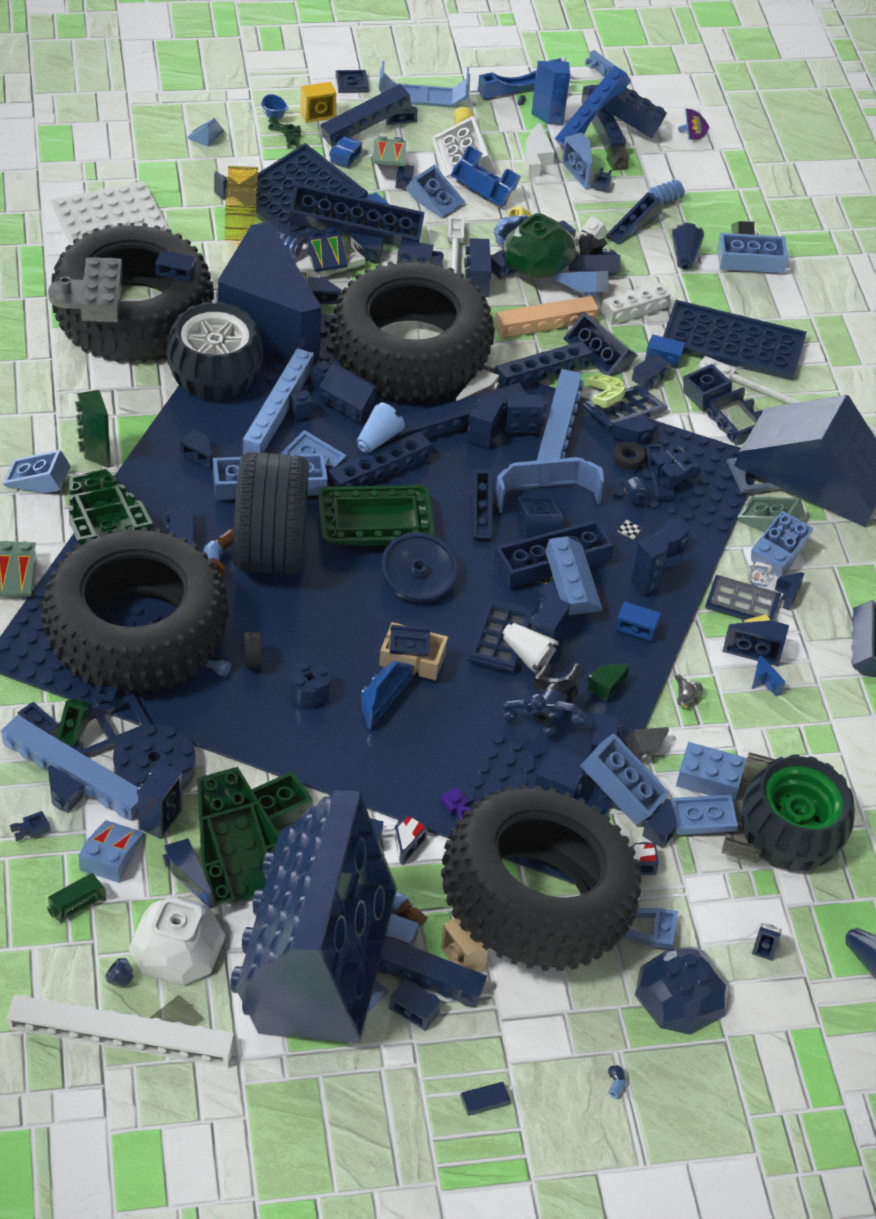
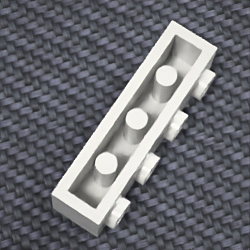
(636, 303)

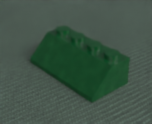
(93, 427)

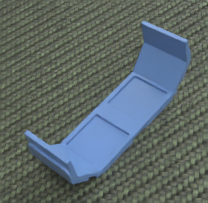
(430, 94)
(549, 473)

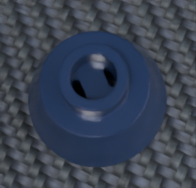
(120, 972)

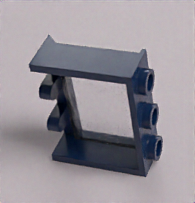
(734, 415)

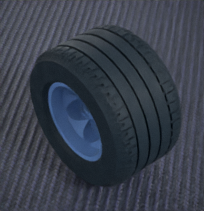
(270, 513)

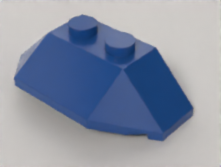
(384, 690)

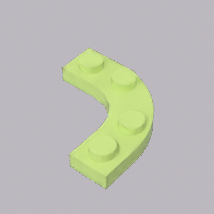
(613, 389)

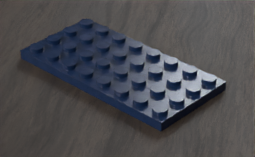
(736, 339)

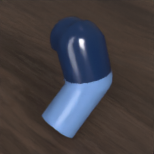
(618, 1075)

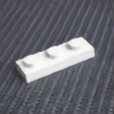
(353, 261)

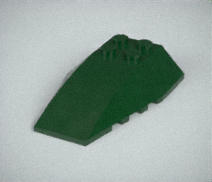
(103, 505)

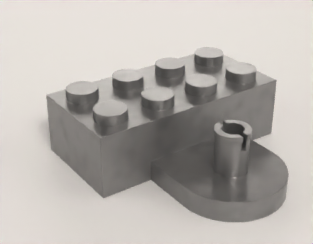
(95, 295)

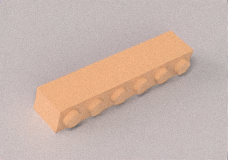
(544, 316)

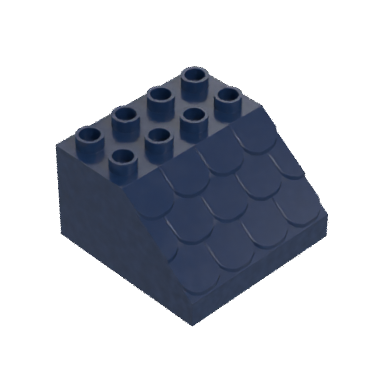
(318, 925)

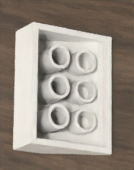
(453, 142)

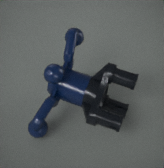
(554, 700)

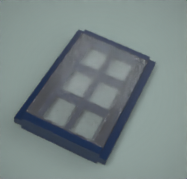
(741, 599)

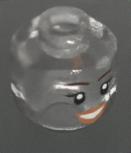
(760, 574)

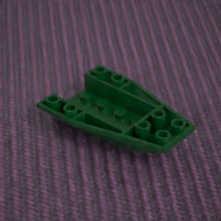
(232, 836)

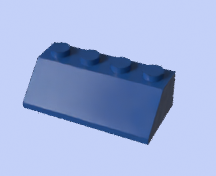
(551, 91)

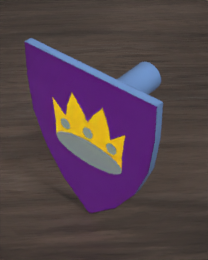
(695, 126)

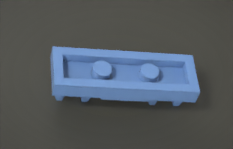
(599, 62)

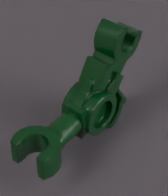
(289, 130)

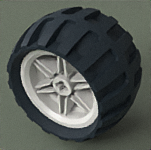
(215, 350)

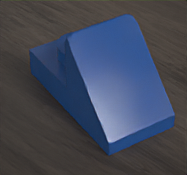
(767, 675)

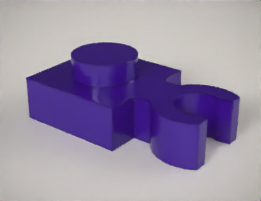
(455, 802)

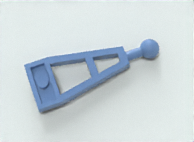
(663, 928)

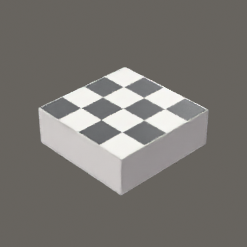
(629, 529)

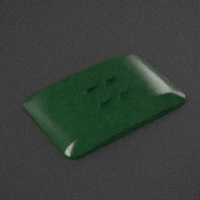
(374, 513)

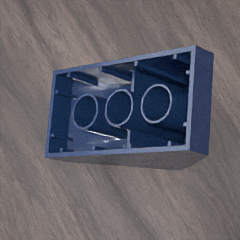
(274, 293)
(817, 453)

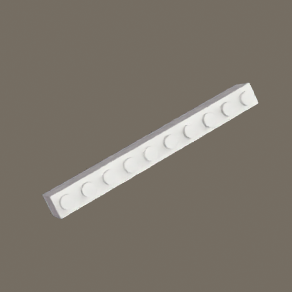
(120, 1030)

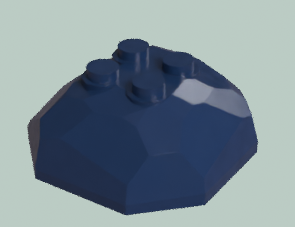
(683, 990)

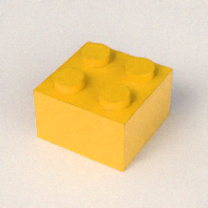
(318, 102)

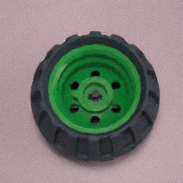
(798, 812)

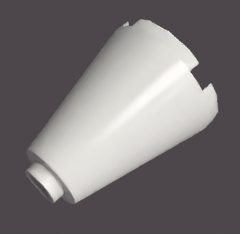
(530, 645)

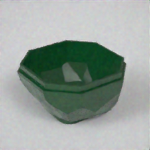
(539, 247)

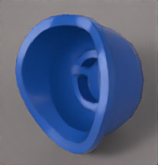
(274, 106)

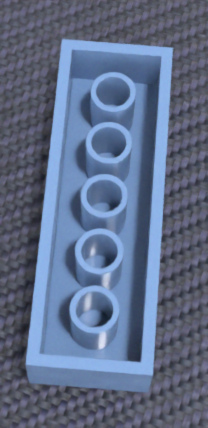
(226, 475)

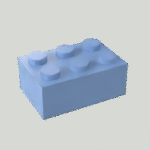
(710, 771)

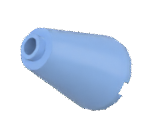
(380, 427)

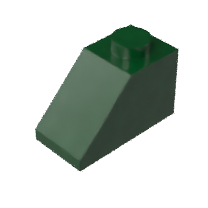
(607, 680)
(74, 721)

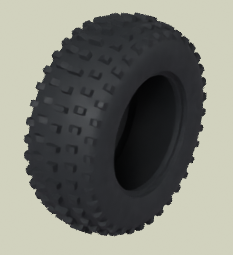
(412, 294)
(143, 324)
(141, 655)
(525, 922)

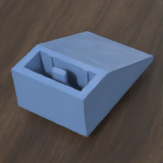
(781, 543)

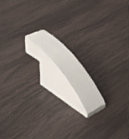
(537, 152)

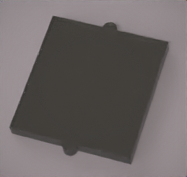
(179, 1011)

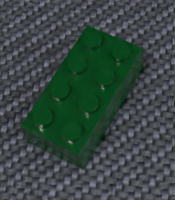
(283, 799)

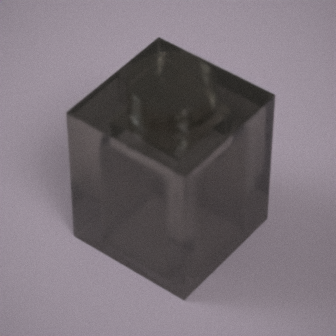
(617, 157)

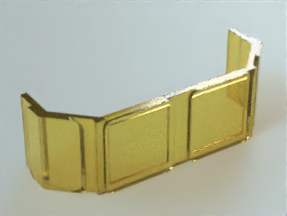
(240, 201)

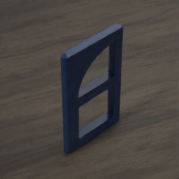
(99, 713)

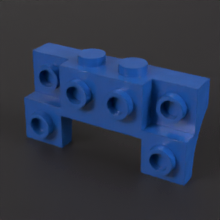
(483, 181)

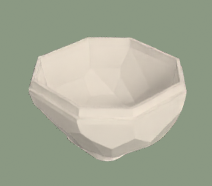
(177, 951)

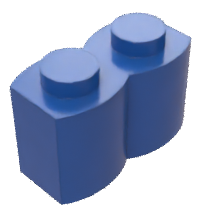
(345, 151)

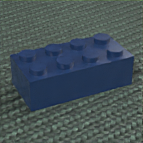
(636, 112)

